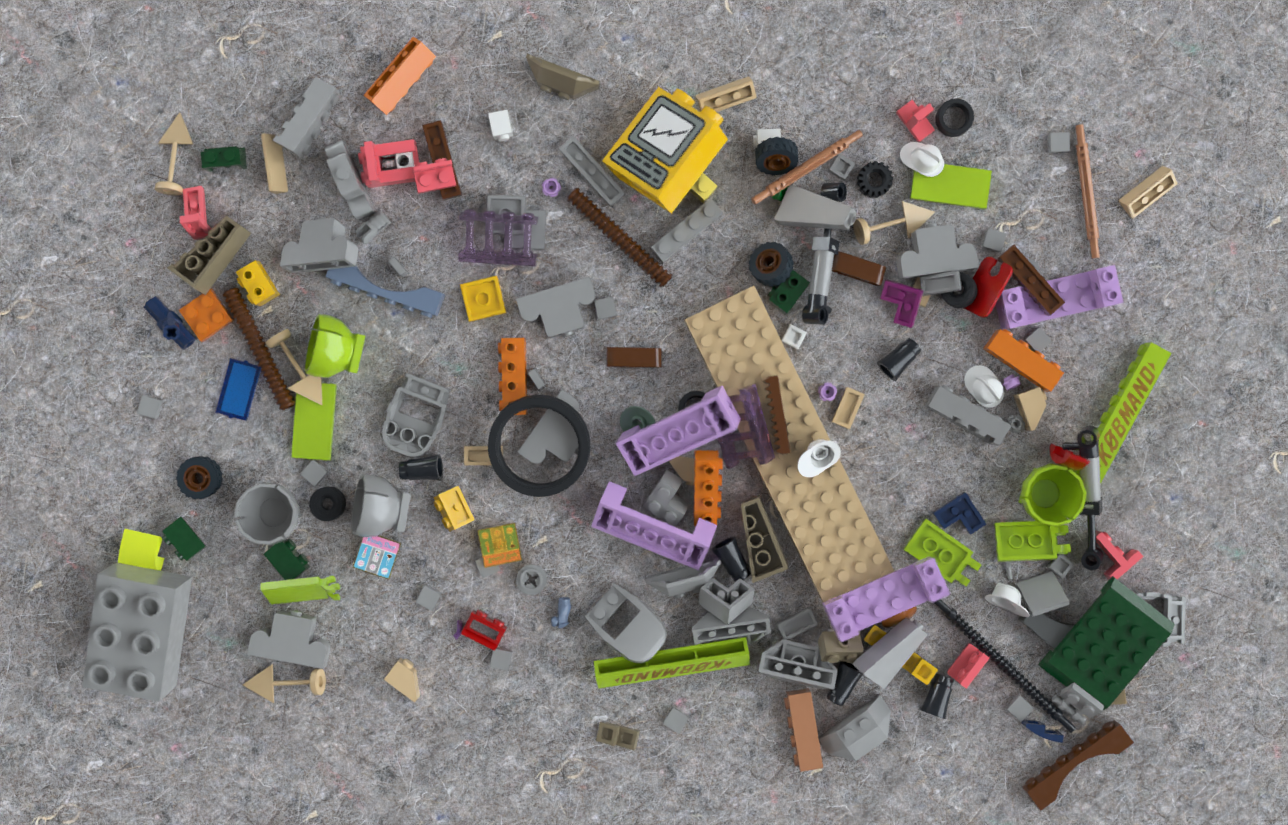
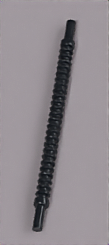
(1055, 713)

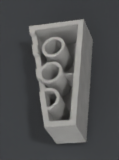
(308, 118)
(967, 415)

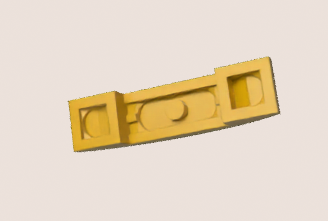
(915, 664)

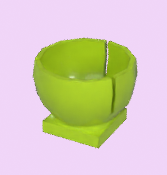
(332, 350)
(1052, 495)

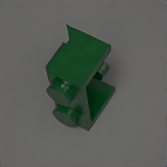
(223, 157)

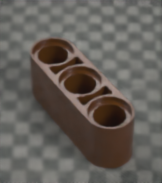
(858, 268)
(634, 357)

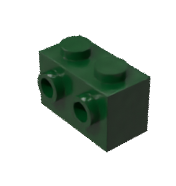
(788, 292)
(183, 539)
(287, 559)

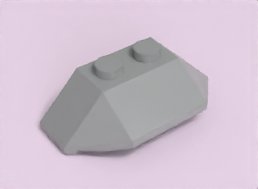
(683, 579)
(748, 624)
(797, 665)
(858, 731)

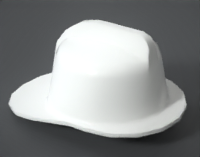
(922, 158)
(984, 386)
(818, 457)
(1008, 598)

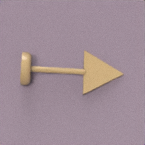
(175, 135)
(913, 217)
(309, 386)
(264, 684)

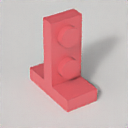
(915, 119)
(195, 213)
(1121, 563)

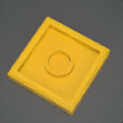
(483, 298)

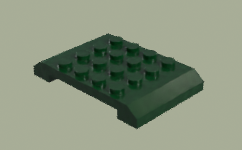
(1109, 643)

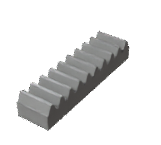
(592, 171)

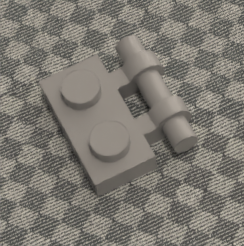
(1081, 700)

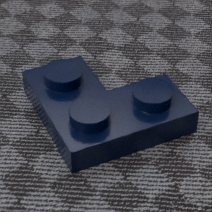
(960, 509)

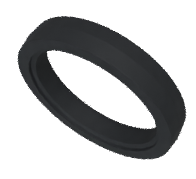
(508, 476)

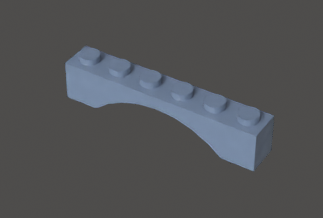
(423, 299)

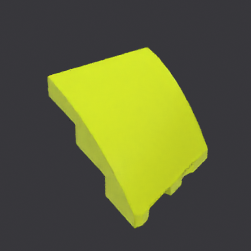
(140, 550)

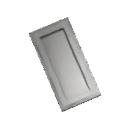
(940, 283)
(797, 624)

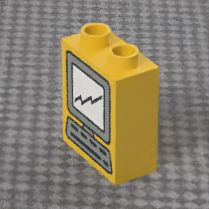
(666, 147)

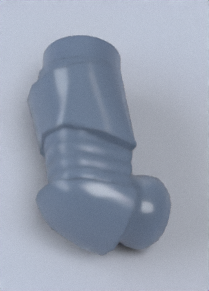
(564, 608)

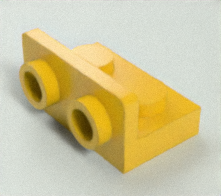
(453, 508)

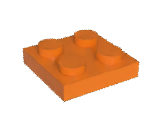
(206, 315)

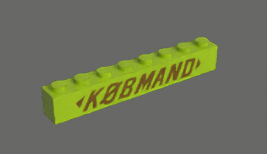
(1128, 402)
(673, 663)

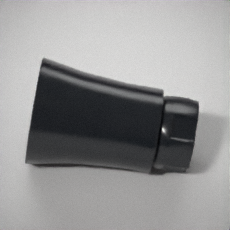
(899, 359)
(422, 469)
(732, 558)
(845, 682)
(938, 696)

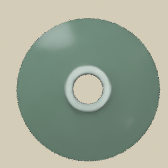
(631, 416)

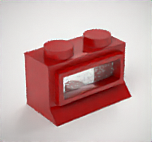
(484, 629)

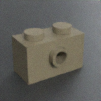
(833, 650)

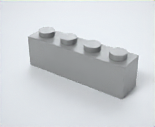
(686, 231)

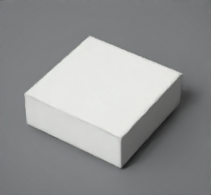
(793, 336)

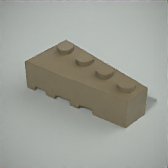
(211, 255)
(764, 549)

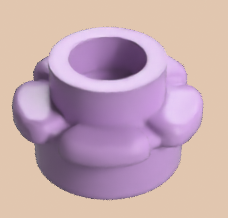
(551, 182)
(1011, 382)
(832, 392)

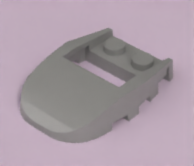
(407, 433)
(1174, 610)
(643, 634)

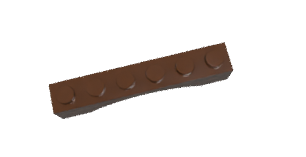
(1045, 787)

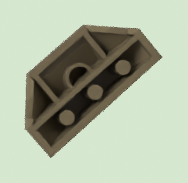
(560, 79)

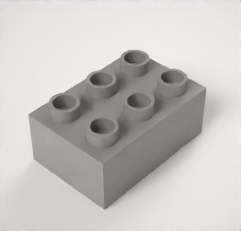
(136, 631)

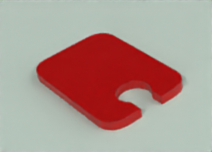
(989, 286)

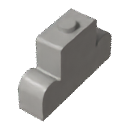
(349, 180)
(319, 248)
(935, 253)
(558, 307)
(552, 434)
(291, 641)

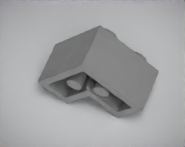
(664, 501)
(726, 602)

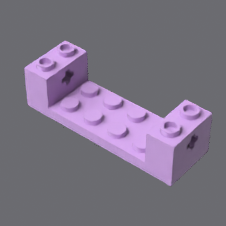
(1079, 291)
(679, 432)
(652, 533)
(885, 597)

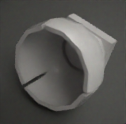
(378, 507)
(267, 513)

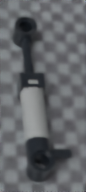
(825, 248)
(1091, 480)

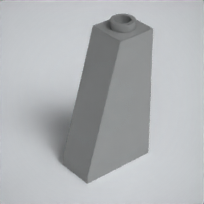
(812, 210)
(891, 652)

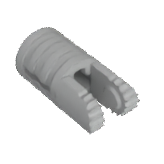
(373, 226)

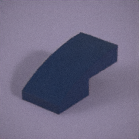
(1039, 729)

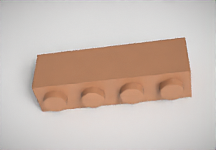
(804, 730)

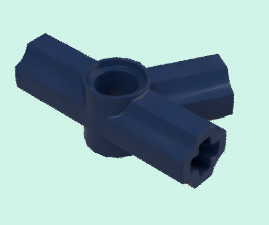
(169, 323)

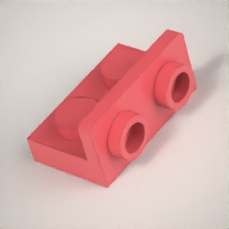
(434, 176)
(967, 665)

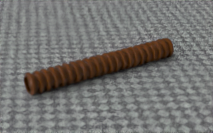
(619, 237)
(259, 349)

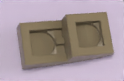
(617, 735)

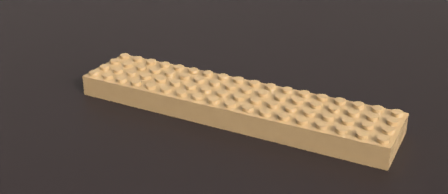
(818, 510)

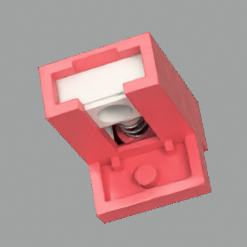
(373, 170)

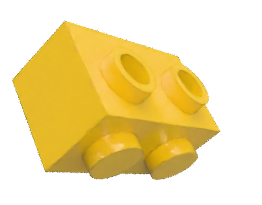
(257, 283)

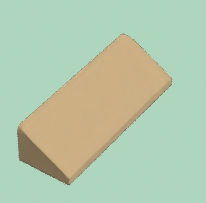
(727, 95)
(274, 164)
(1148, 191)

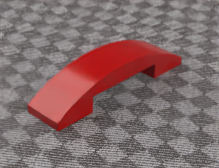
(1067, 458)

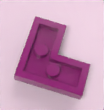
(908, 301)

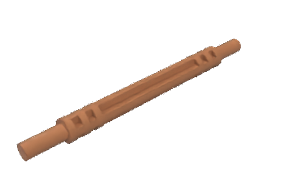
(806, 167)
(1087, 191)

